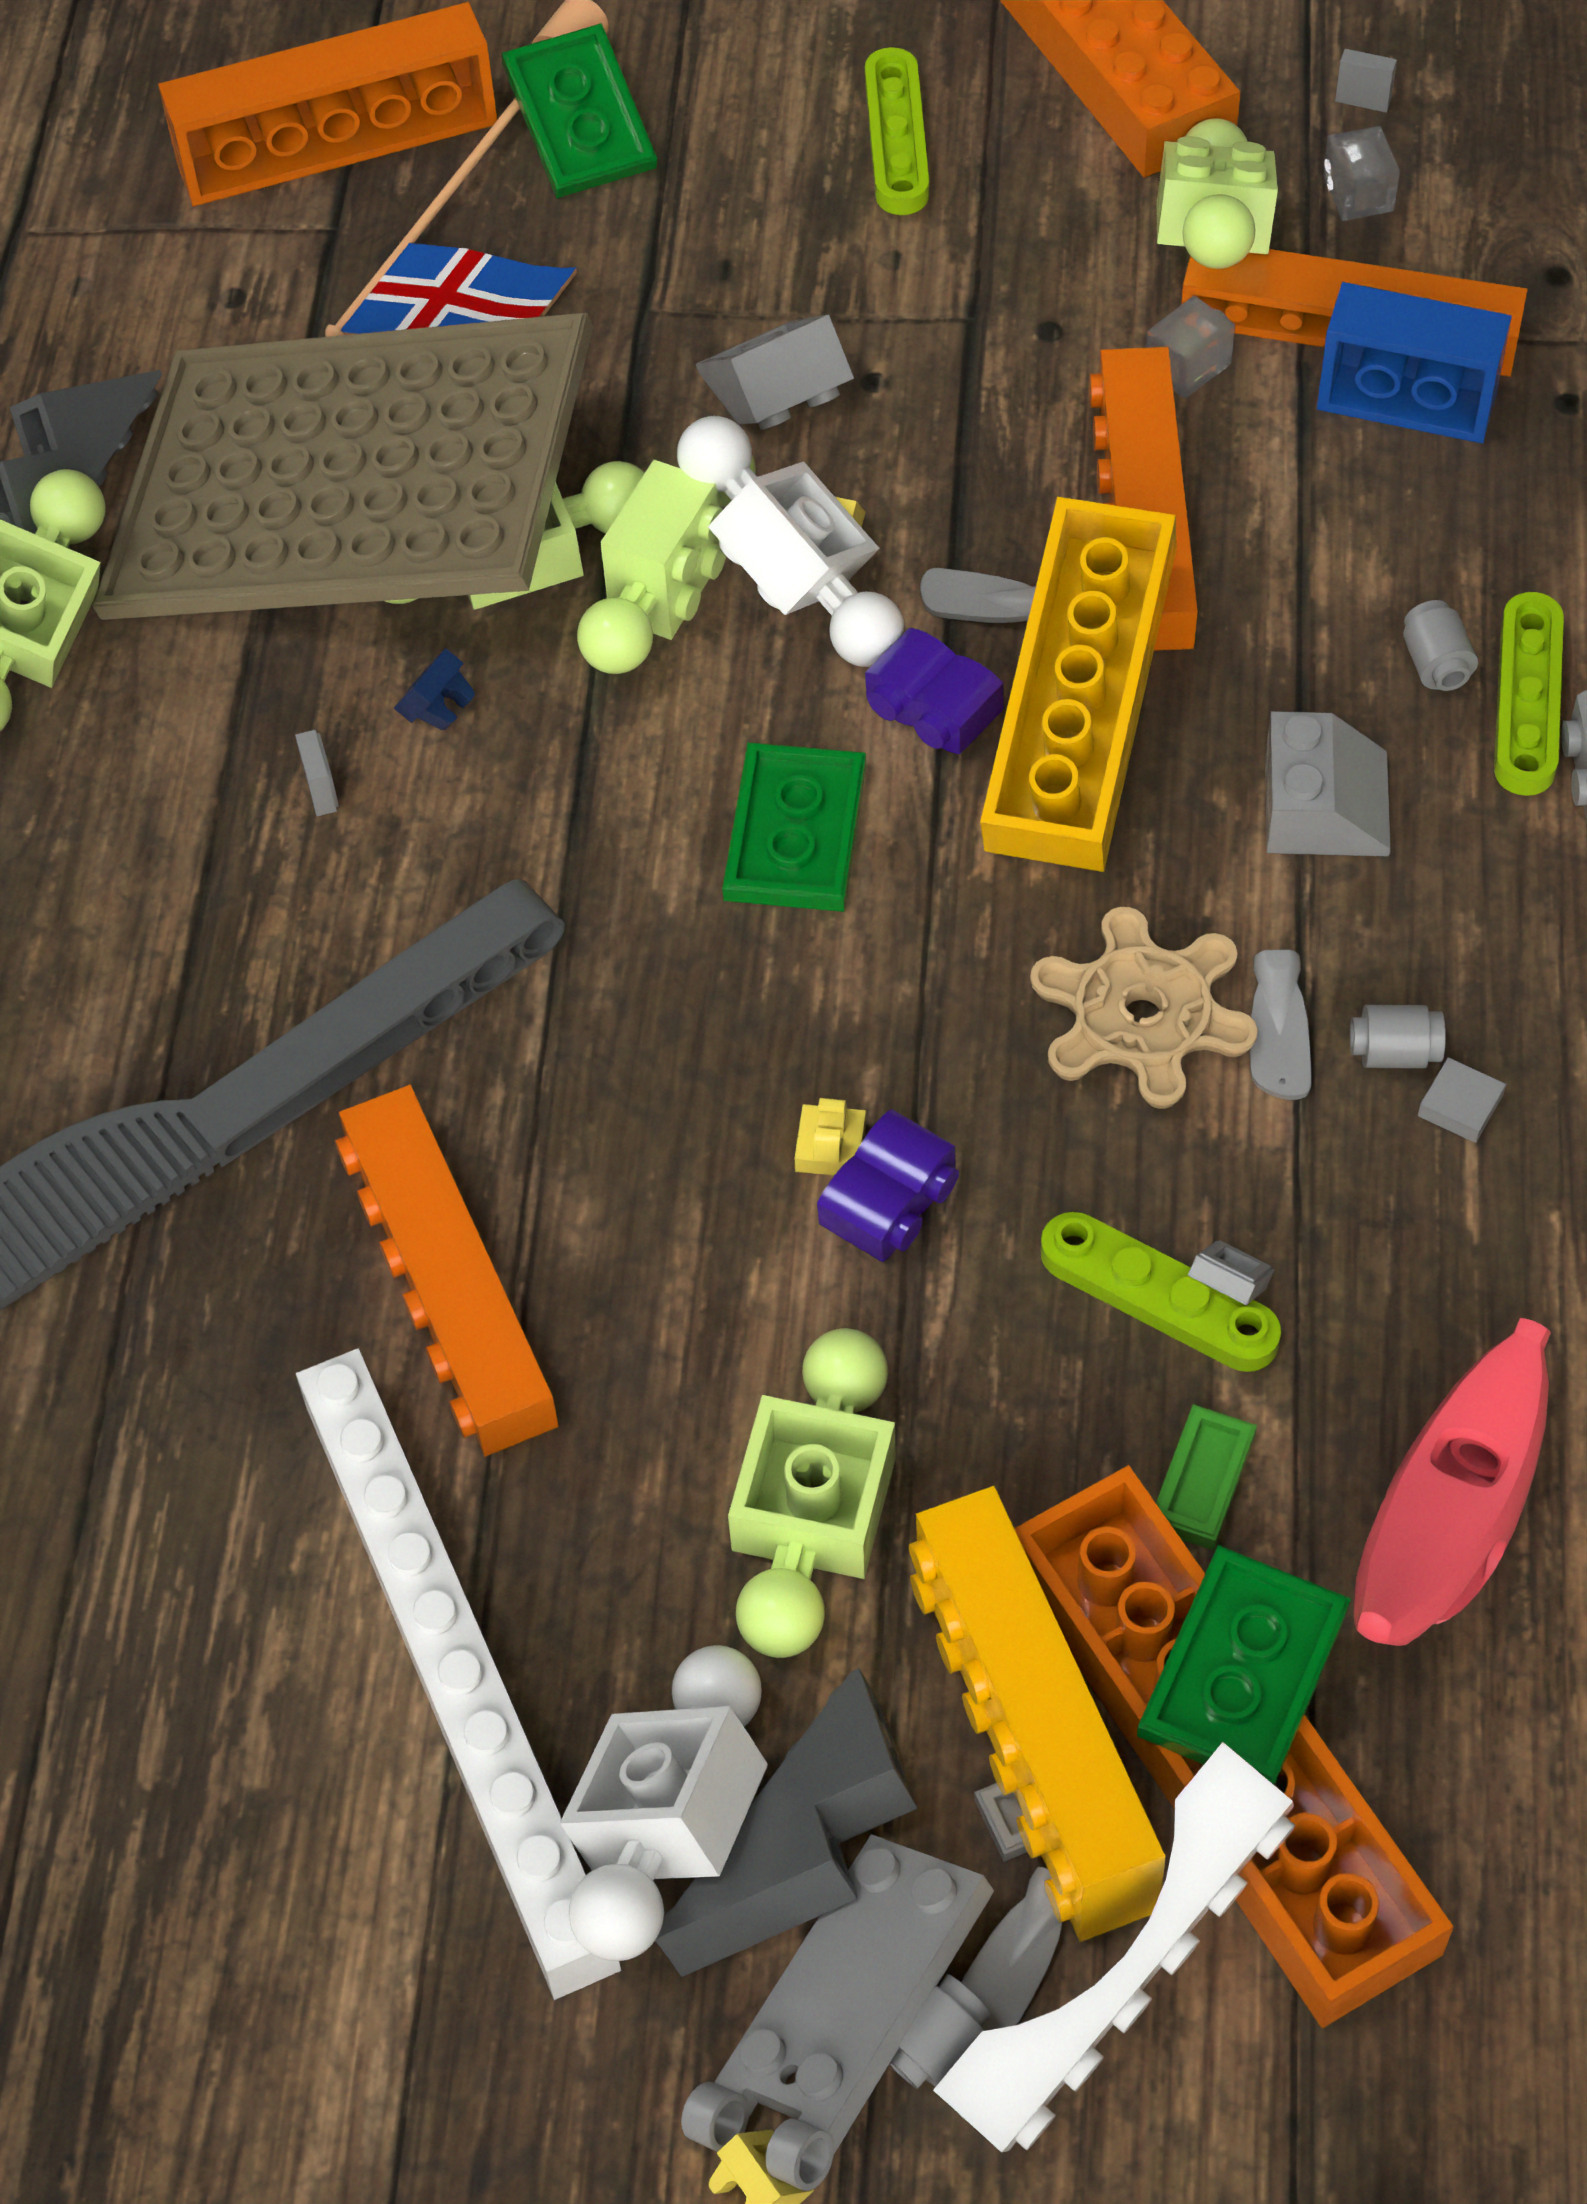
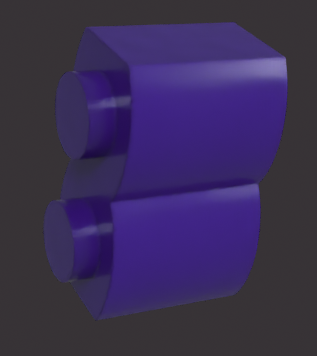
(934, 691)
(888, 1185)

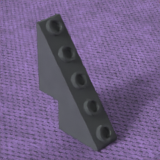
(72, 431)
(788, 1850)

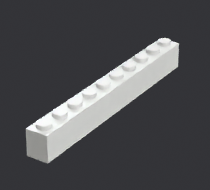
(453, 1665)

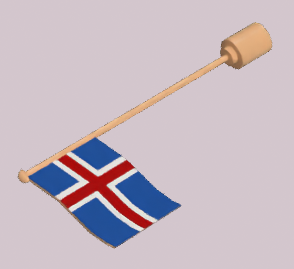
(459, 285)

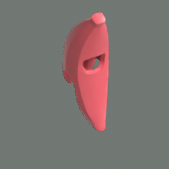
(1456, 1494)

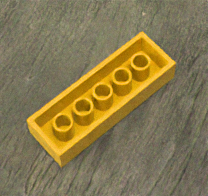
(1079, 684)
(1037, 1715)

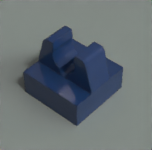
(427, 694)

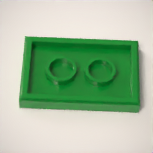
(579, 110)
(795, 827)
(1244, 1664)

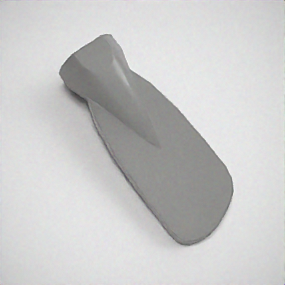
(975, 596)
(1282, 1048)
(1016, 1956)

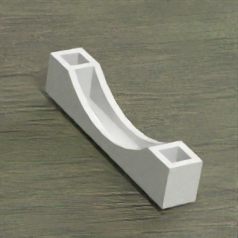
(1019, 2068)

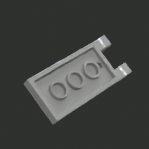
(841, 2009)

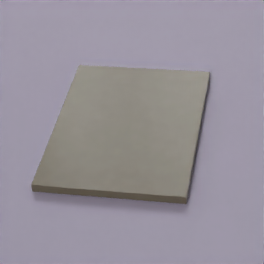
(348, 469)

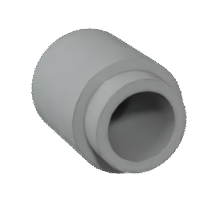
(1439, 645)
(1398, 1036)
(940, 2033)

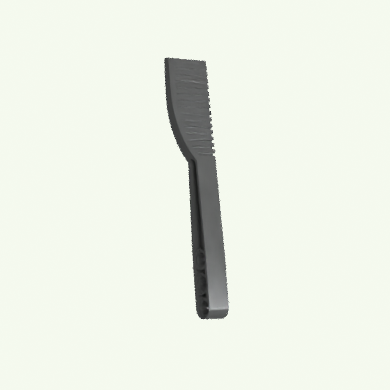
(124, 1162)

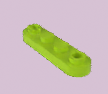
(896, 131)
(1529, 694)
(1158, 1292)

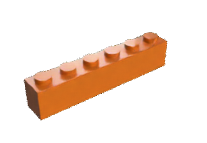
(1295, 294)
(1145, 465)
(448, 1272)

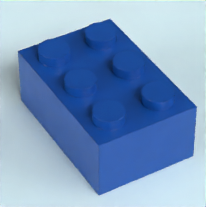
(1412, 362)

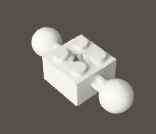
(792, 539)
(663, 1800)

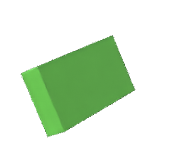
(1205, 1474)

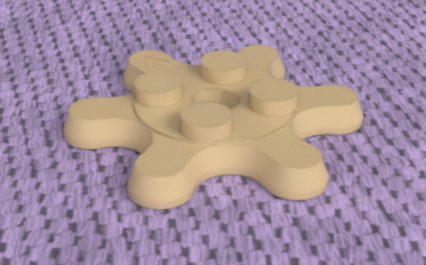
(1135, 971)

